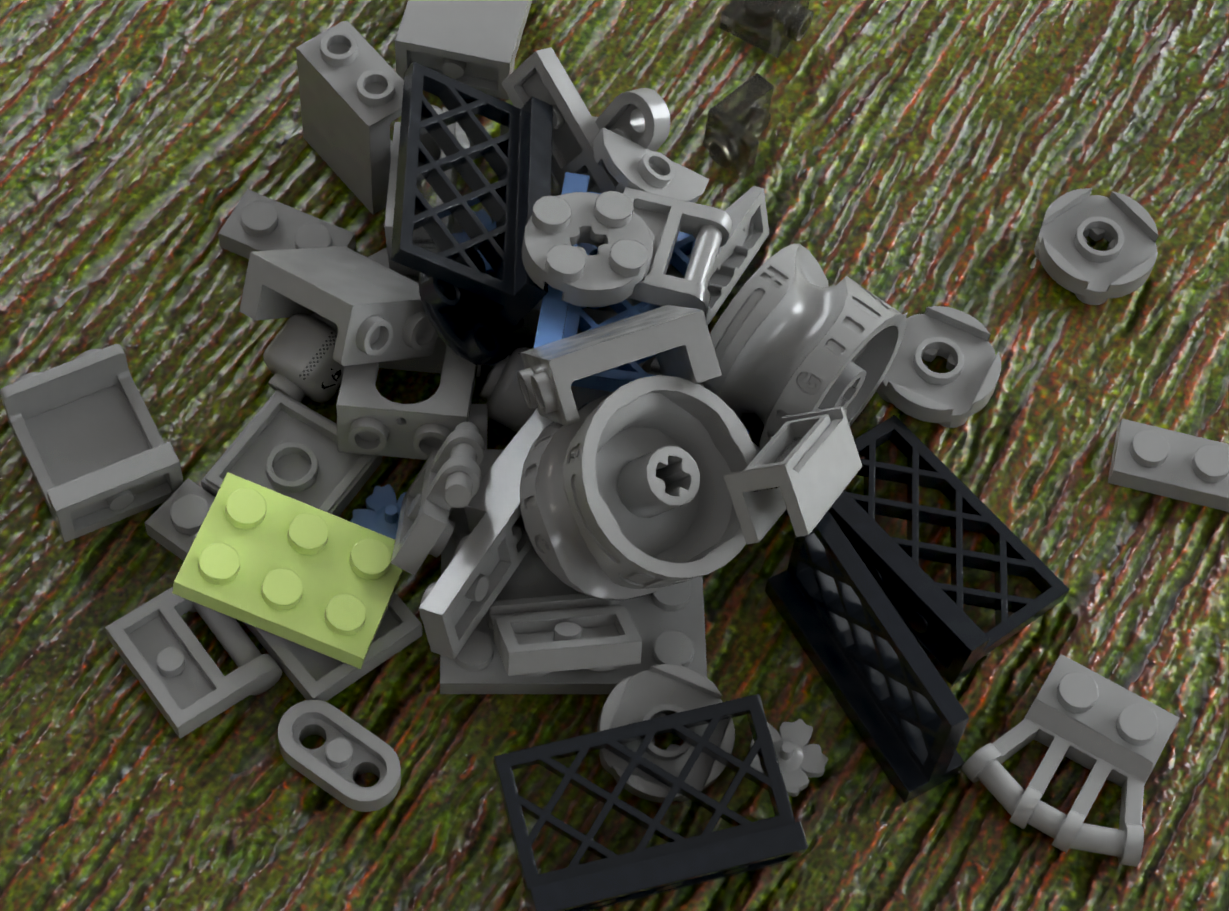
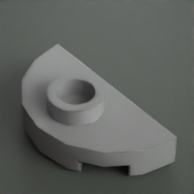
(645, 169)

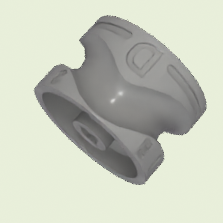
(801, 344)
(636, 489)

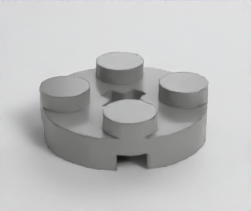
(595, 219)
(1091, 272)
(942, 396)
(655, 694)

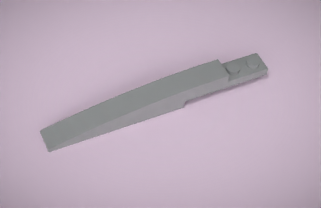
(497, 529)

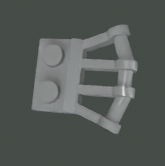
(1099, 729)

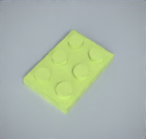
(290, 570)

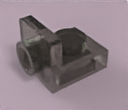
(767, 23)
(737, 123)

